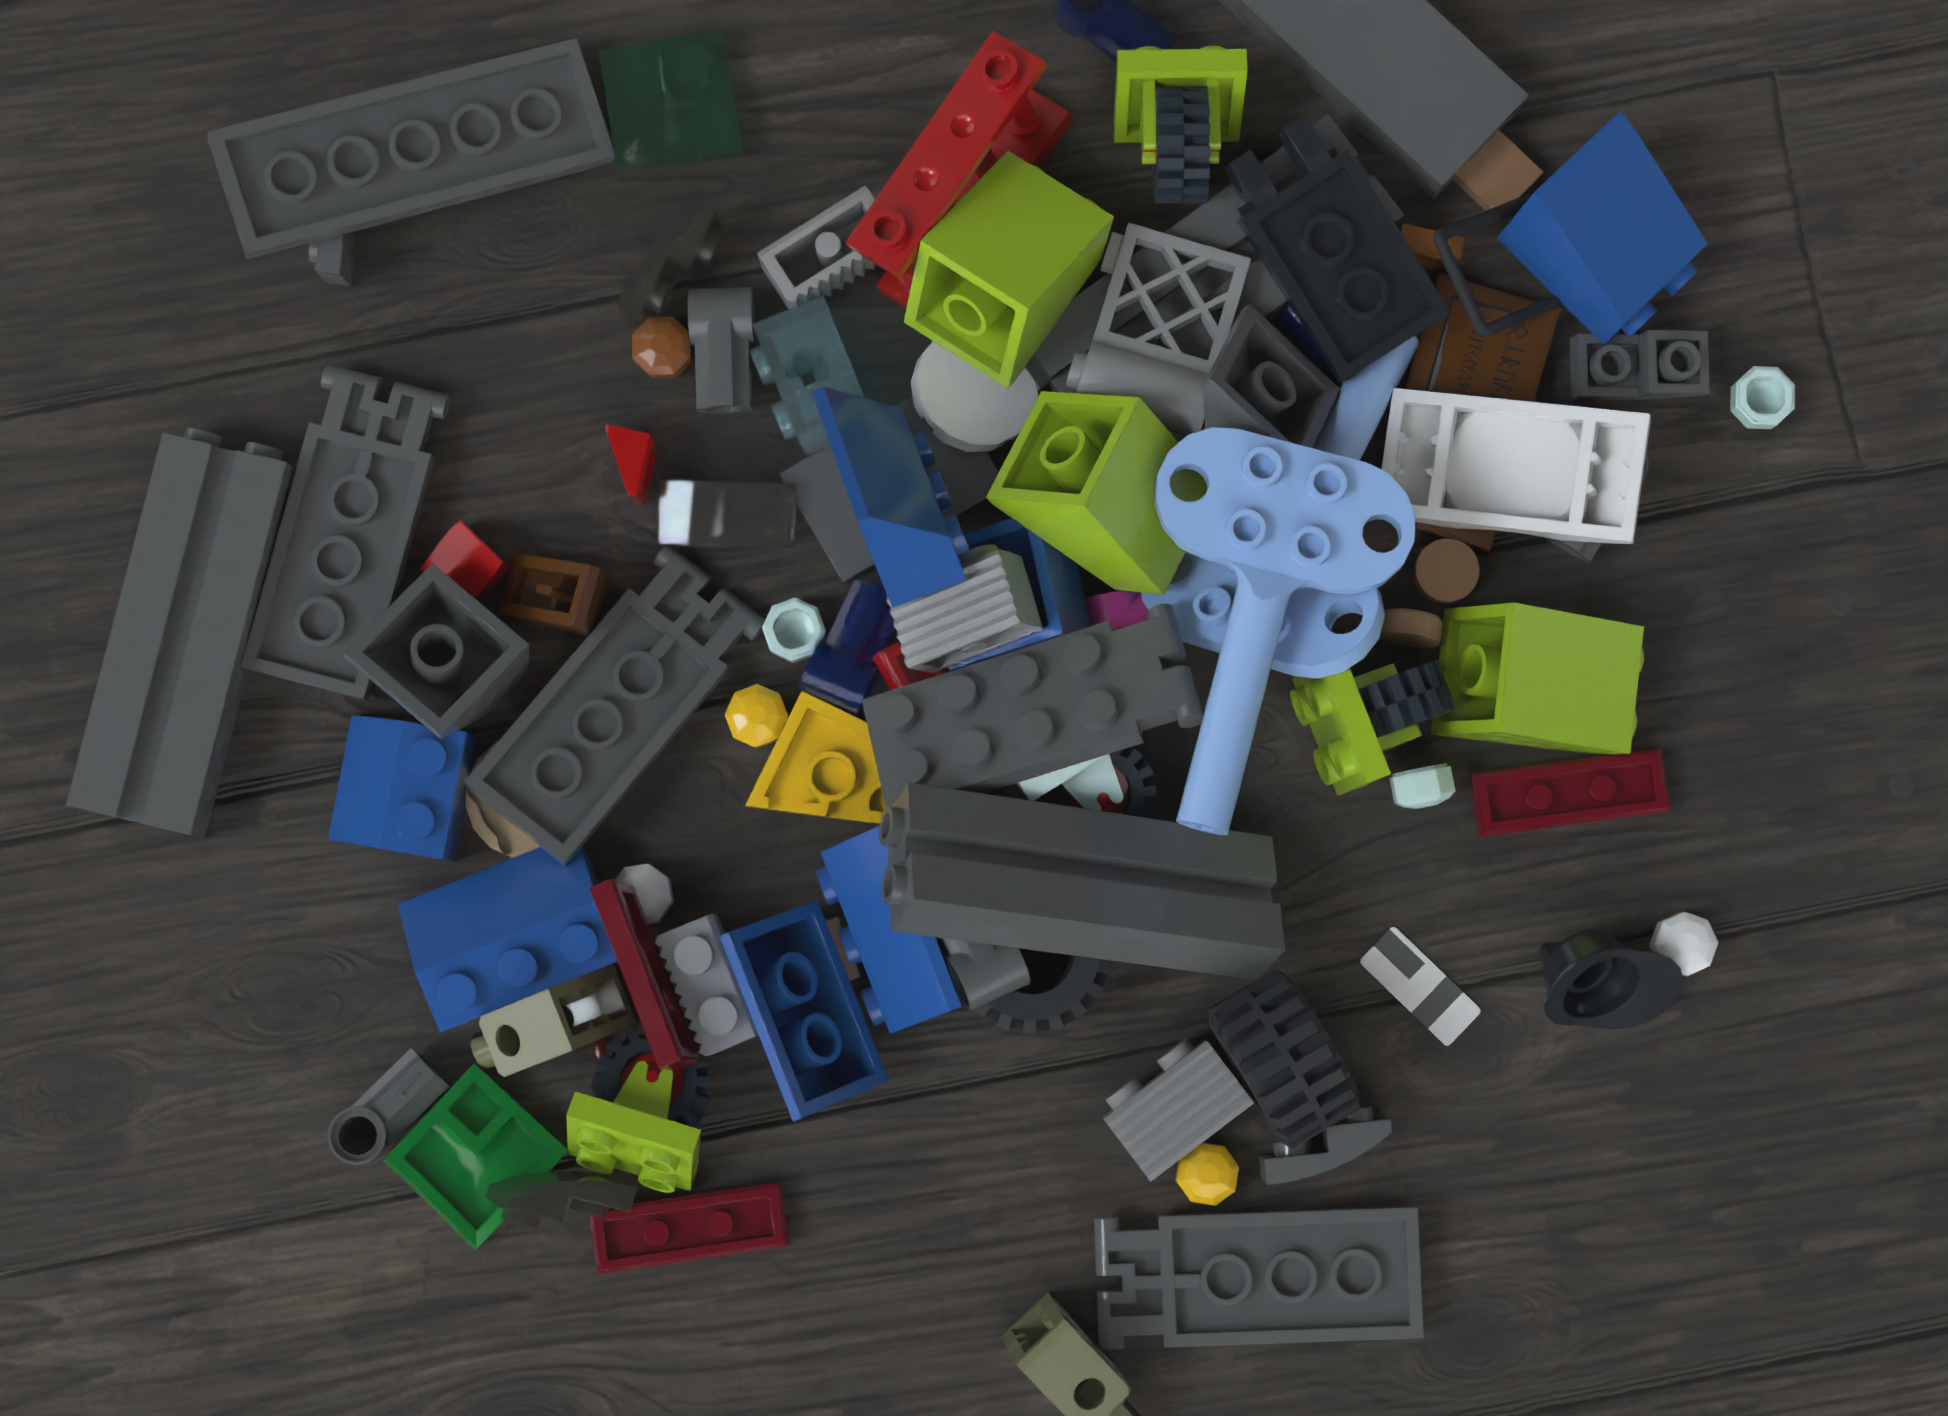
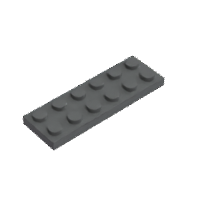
(410, 148)

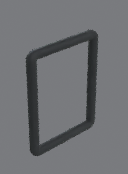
(1460, 283)

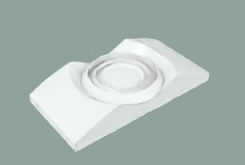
(1518, 465)

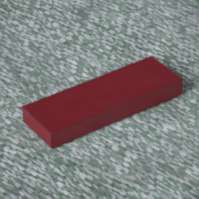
(1569, 793)
(645, 975)
(691, 1228)

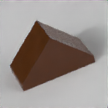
(555, 593)

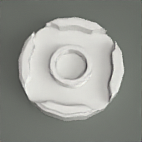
(967, 405)

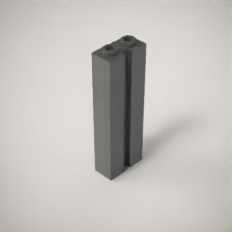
(1393, 75)
(1209, 225)
(181, 634)
(1080, 882)

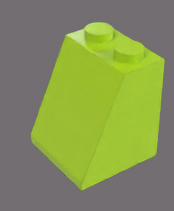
(1005, 267)
(1088, 486)
(1540, 678)

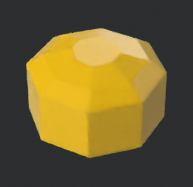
(756, 716)
(1207, 1174)

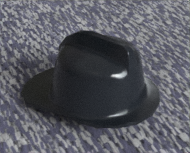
(1604, 983)

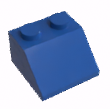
(1052, 580)
(402, 788)

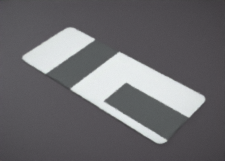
(1420, 986)

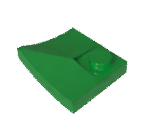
(465, 1145)

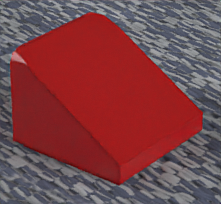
(635, 458)
(467, 560)

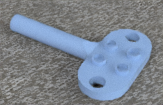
(1281, 524)
(1305, 641)

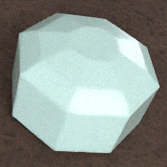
(1762, 397)
(793, 629)
(1422, 786)

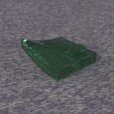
(671, 102)

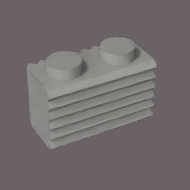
(815, 255)
(970, 616)
(707, 985)
(1176, 1107)

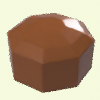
(662, 348)

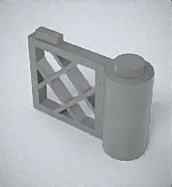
(1134, 367)

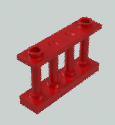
(972, 129)

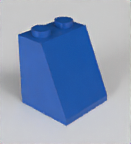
(1607, 233)

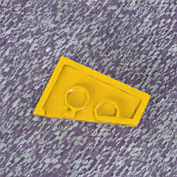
(821, 766)

